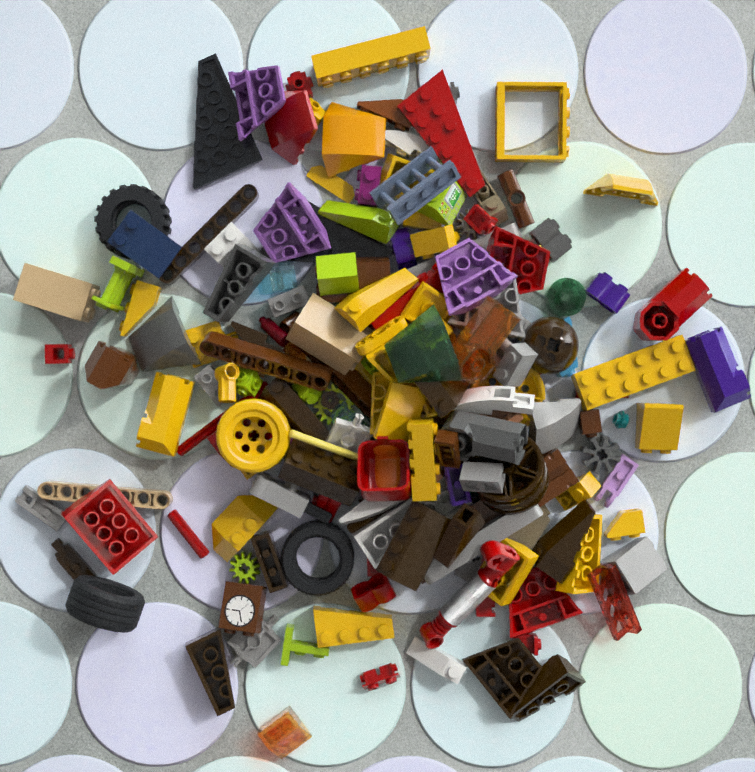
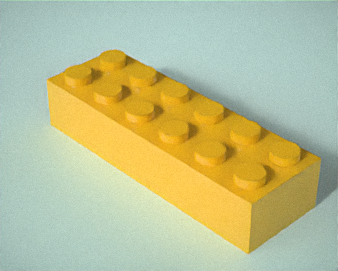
(371, 57)
(633, 372)

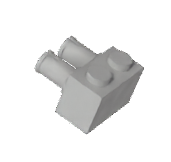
(515, 363)

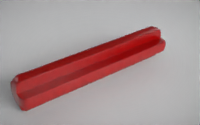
(188, 534)

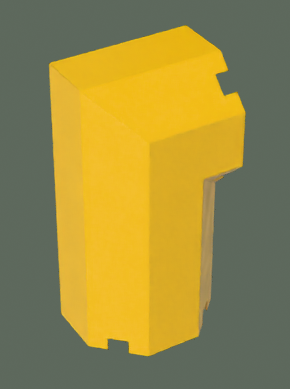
(166, 414)

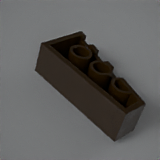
(211, 665)

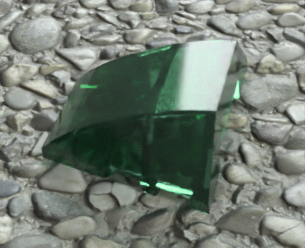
(423, 351)

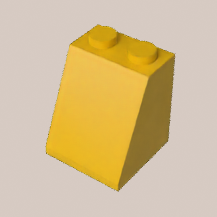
(658, 427)

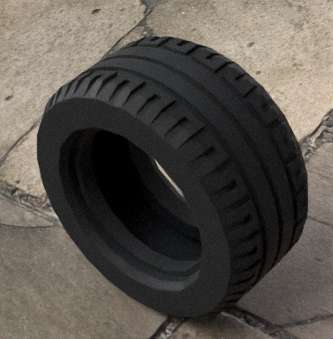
(315, 585)
(105, 603)

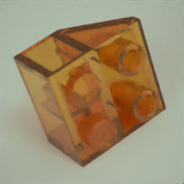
(284, 733)

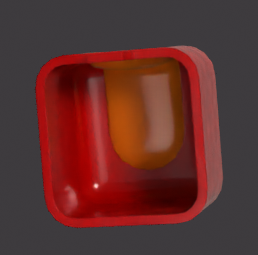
(384, 470)

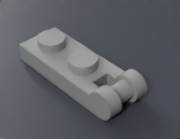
(41, 508)

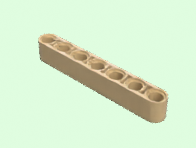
(77, 493)

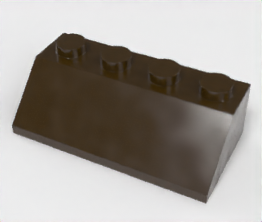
(413, 545)

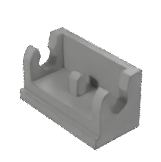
(482, 477)

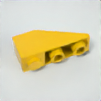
(143, 301)

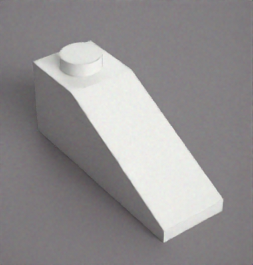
(437, 660)

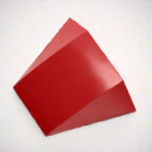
(292, 126)
(521, 257)
(539, 605)

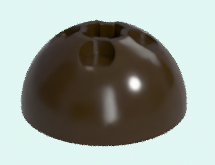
(549, 359)

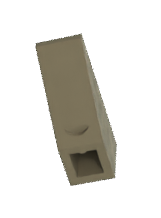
(490, 202)

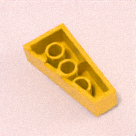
(350, 626)

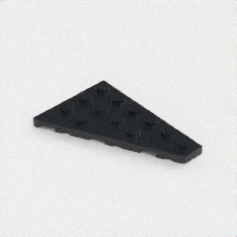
(216, 135)
(343, 241)

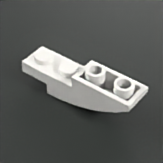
(405, 143)
(490, 398)

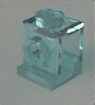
(343, 412)

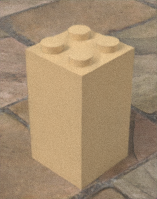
(56, 293)
(327, 335)

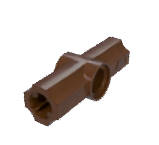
(511, 187)

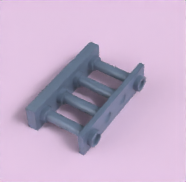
(421, 193)

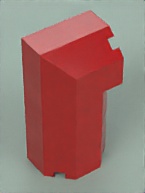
(671, 307)

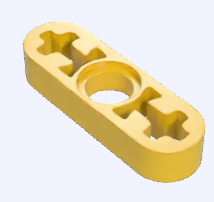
(381, 335)

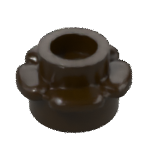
(330, 405)

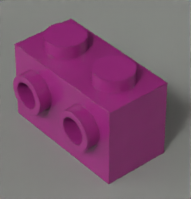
(369, 179)

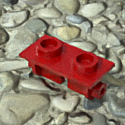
(387, 676)

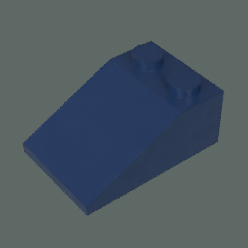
(144, 244)

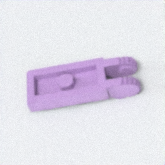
(617, 479)

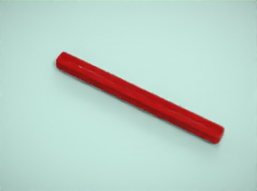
(210, 428)

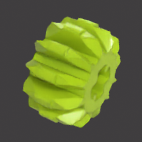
(241, 572)

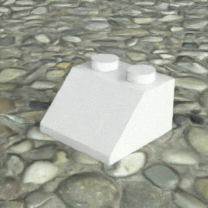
(223, 243)

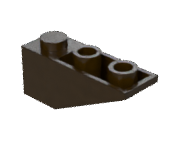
(458, 534)

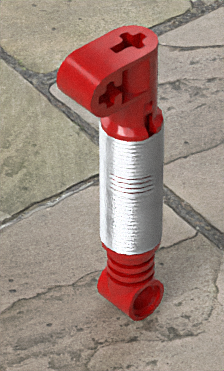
(499, 561)

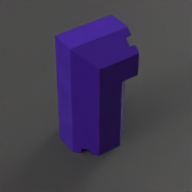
(717, 369)

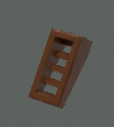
(448, 446)

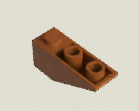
(387, 110)

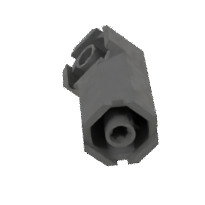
(488, 437)

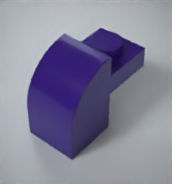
(403, 249)

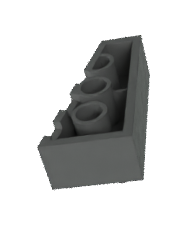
(237, 281)

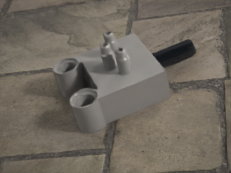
(286, 497)

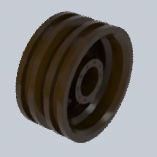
(535, 482)

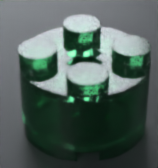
(574, 303)

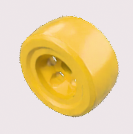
(231, 447)

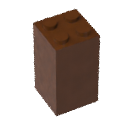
(369, 271)

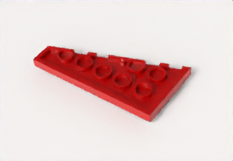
(438, 122)

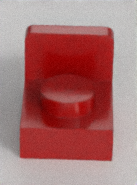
(480, 220)
(531, 642)

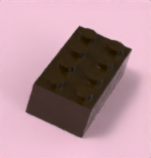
(320, 472)

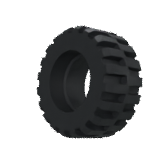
(124, 197)

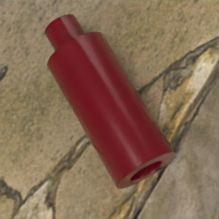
(274, 331)

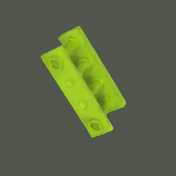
(118, 284)

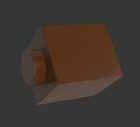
(590, 423)

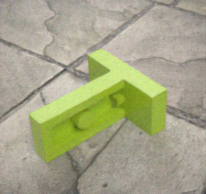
(299, 647)

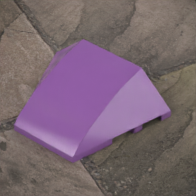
(257, 95)
(291, 227)
(470, 276)

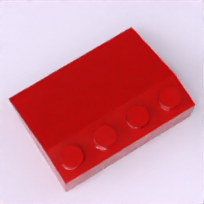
(109, 526)

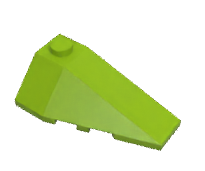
(363, 219)

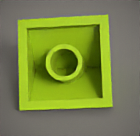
(337, 273)

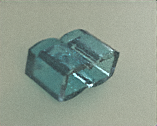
(279, 280)

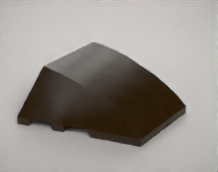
(505, 672)

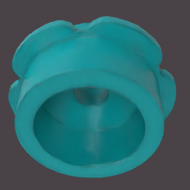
(620, 420)

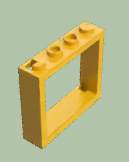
(563, 115)

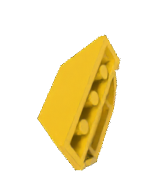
(239, 523)

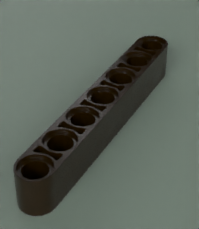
(211, 224)

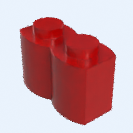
(373, 592)

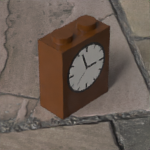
(242, 608)

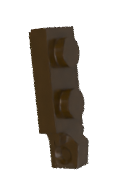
(71, 560)

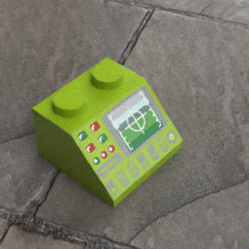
(445, 205)

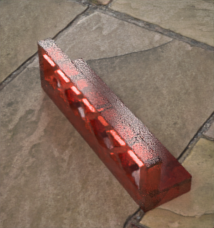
(616, 597)

